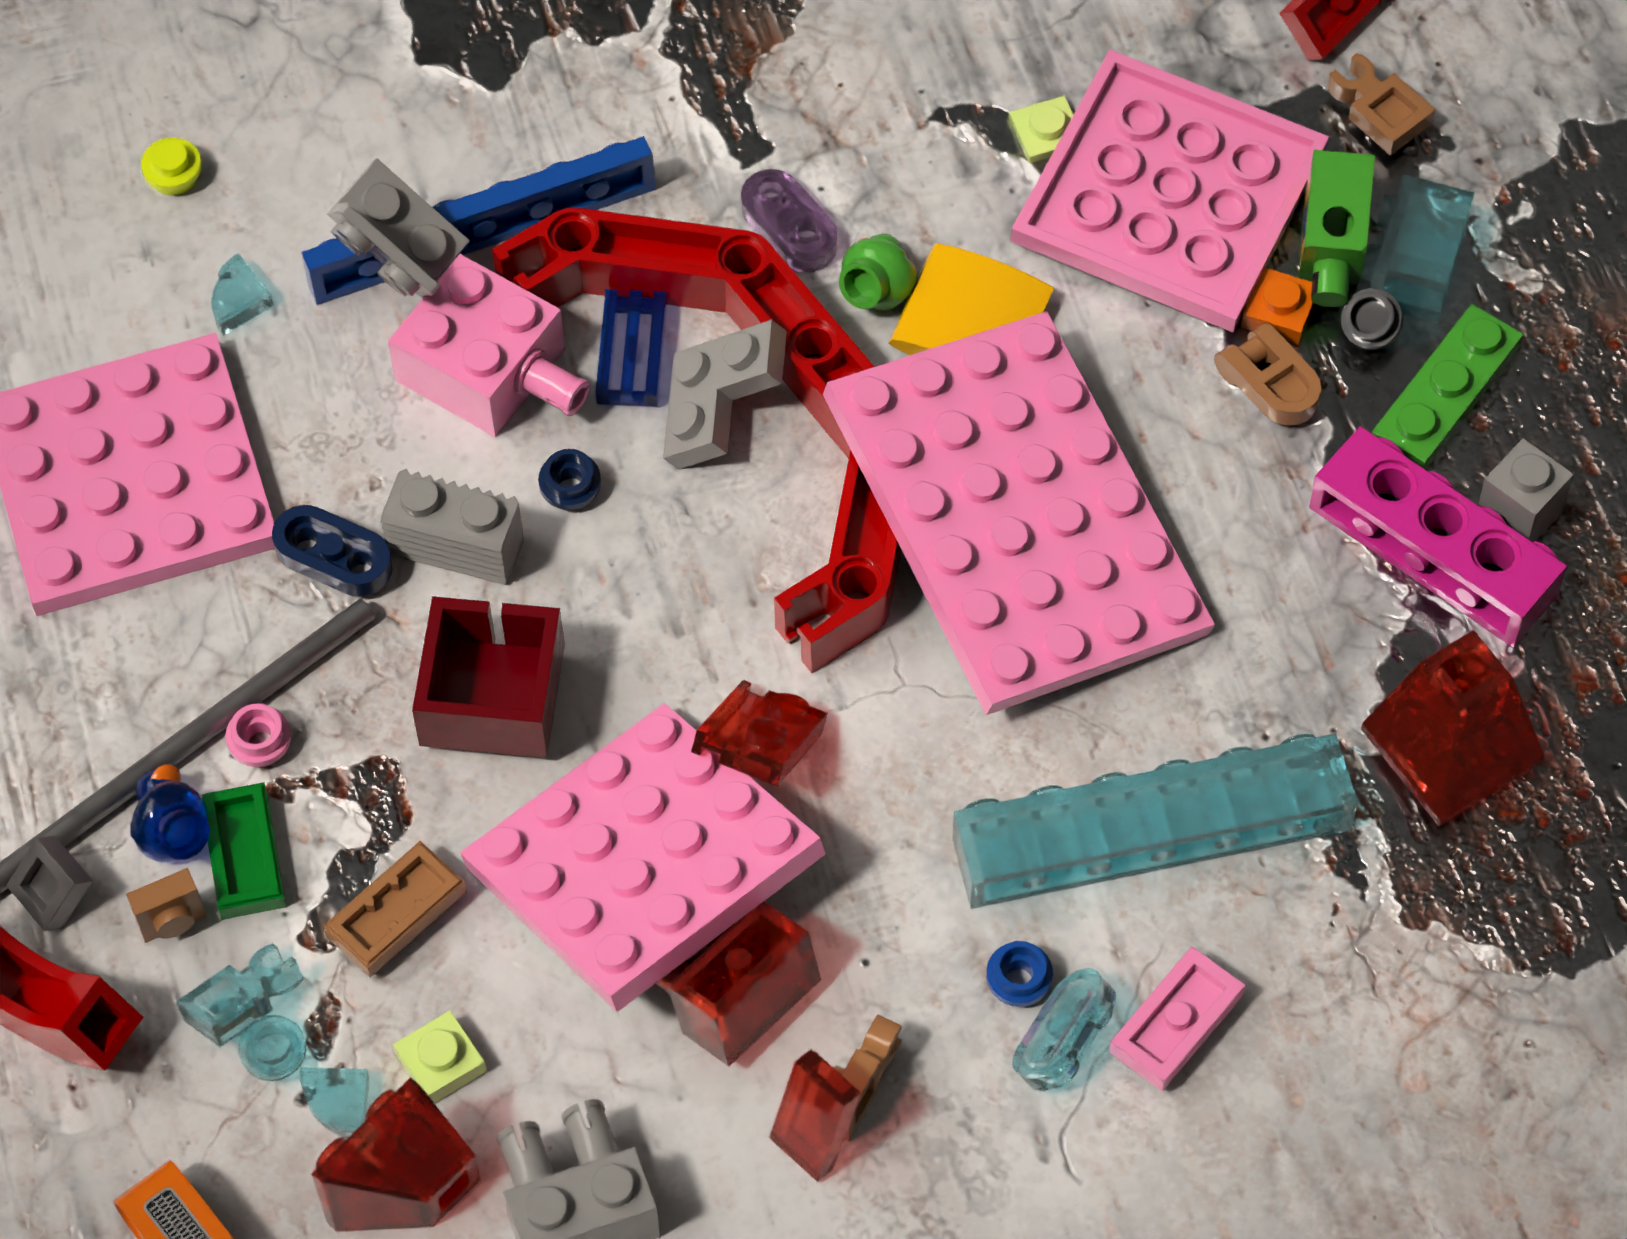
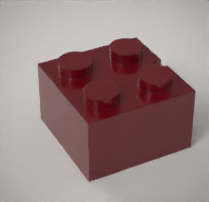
(487, 692)

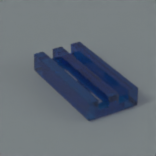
(633, 307)

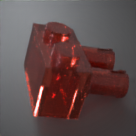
(743, 982)

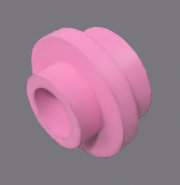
(254, 720)

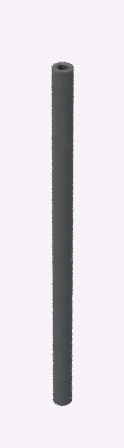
(198, 731)

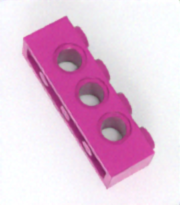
(1449, 565)

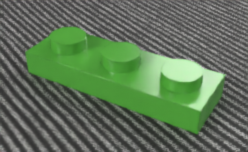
(1449, 385)

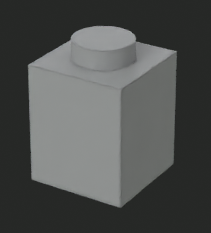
(1527, 490)

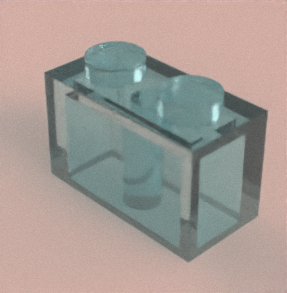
(1419, 245)

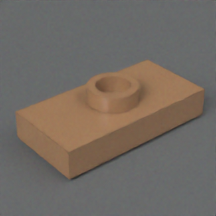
(395, 909)

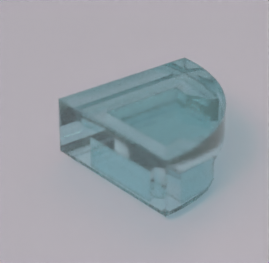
(238, 295)
(336, 1097)

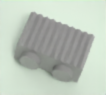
(453, 526)

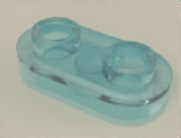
(1064, 1030)

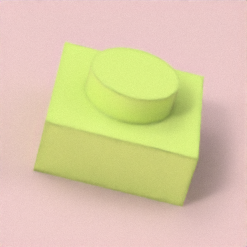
(1041, 127)
(440, 1057)

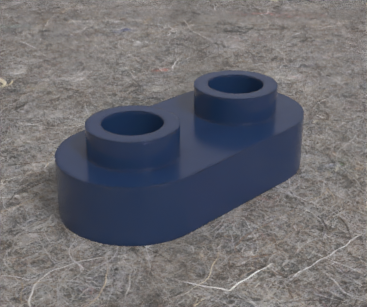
(337, 550)

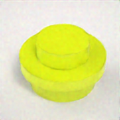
(171, 165)

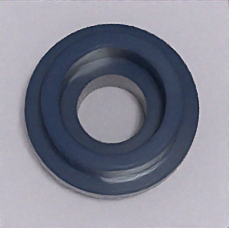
(569, 465)

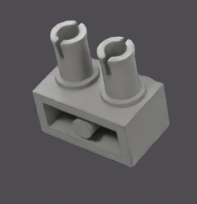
(591, 1201)

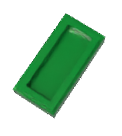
(243, 851)

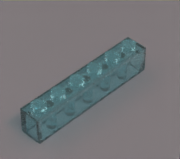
(1153, 819)

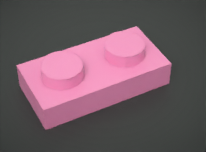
(1176, 1018)

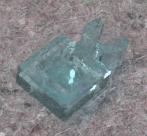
(236, 999)

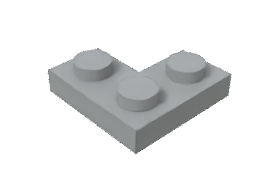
(707, 382)

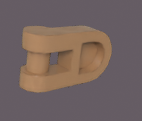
(1285, 390)

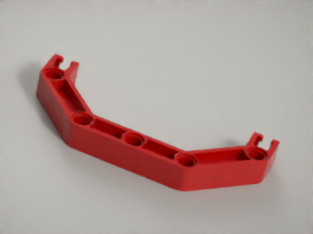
(699, 271)

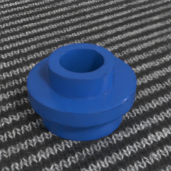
(1019, 956)

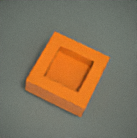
(1281, 302)

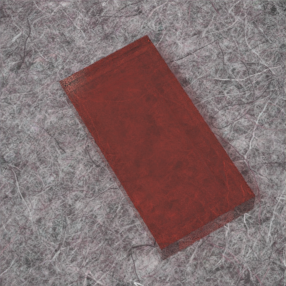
(814, 1114)

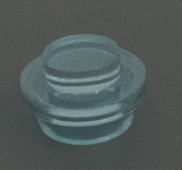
(272, 1048)

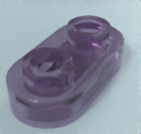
(785, 216)

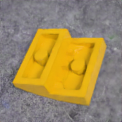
(964, 296)

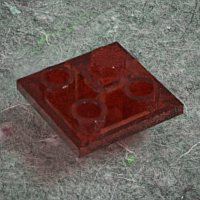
(1455, 729)
(396, 1168)

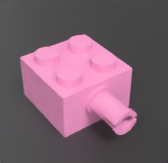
(484, 349)

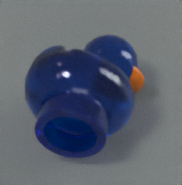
(169, 817)

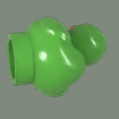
(877, 273)

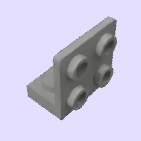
(398, 229)

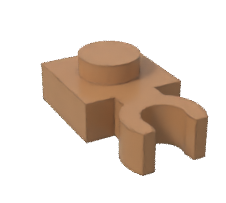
(1383, 110)
(869, 1064)

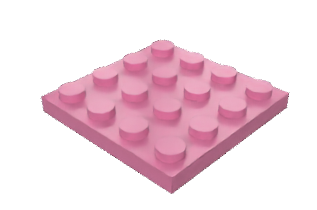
(1169, 190)
(129, 475)
(641, 856)

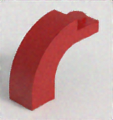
(62, 1009)

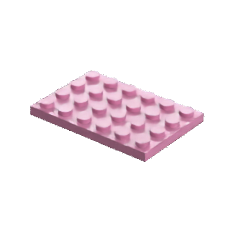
(1017, 511)

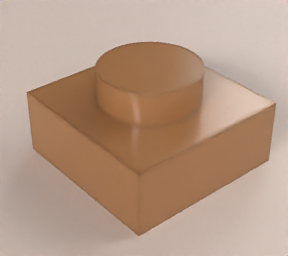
(166, 906)

